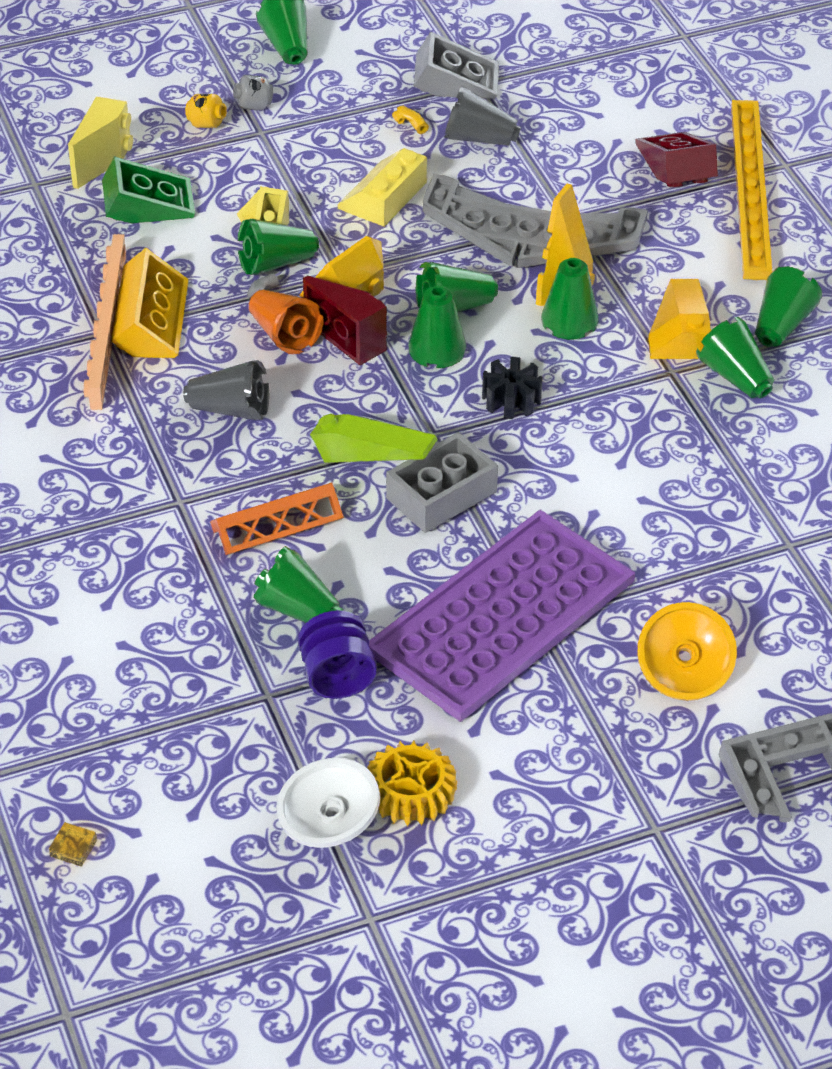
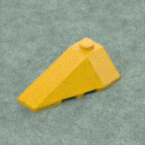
(566, 242)
(680, 322)

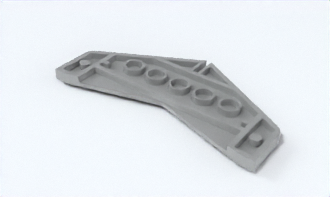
(510, 228)

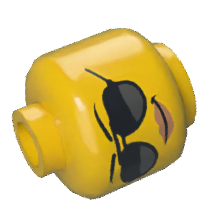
(205, 110)

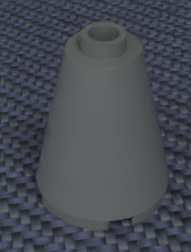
(480, 121)
(231, 391)

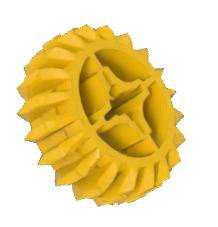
(414, 771)

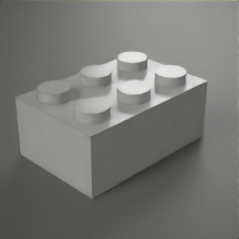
(443, 483)

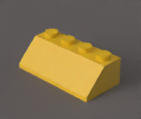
(150, 308)

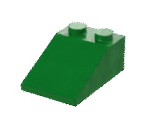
(145, 193)

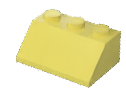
(387, 187)

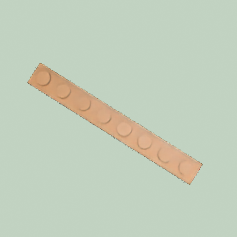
(106, 309)

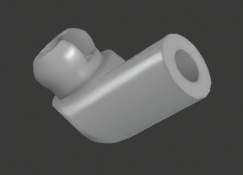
(264, 283)

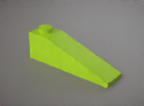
(366, 439)

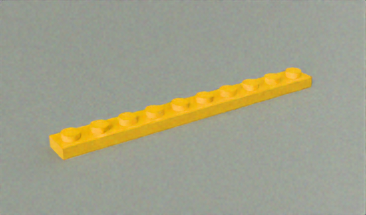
(751, 190)

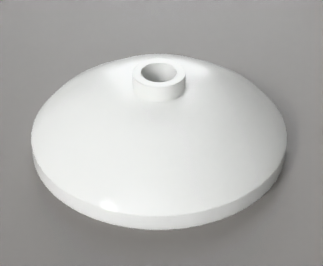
(324, 790)

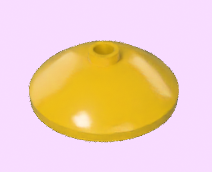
(689, 629)

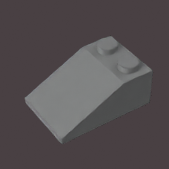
(447, 66)

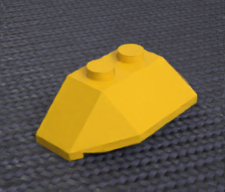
(357, 267)

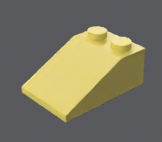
(98, 139)

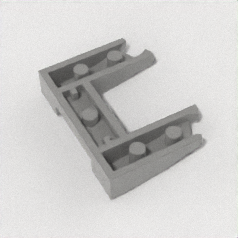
(751, 755)

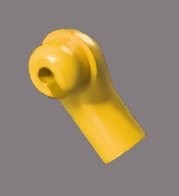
(416, 120)

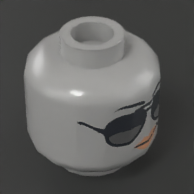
(253, 92)

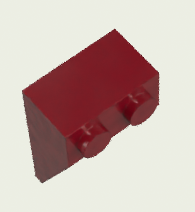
(679, 157)
(351, 318)

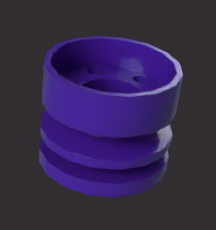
(336, 654)

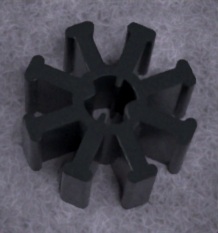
(512, 387)

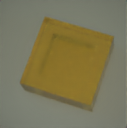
(73, 844)

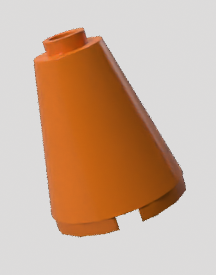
(287, 319)

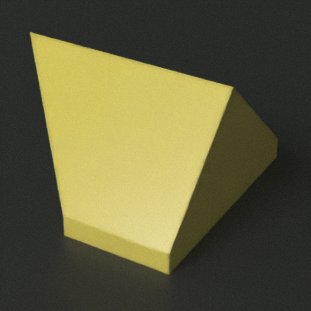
(268, 206)

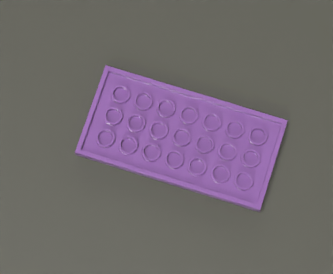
(500, 614)

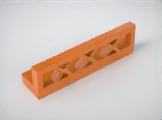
(273, 507)

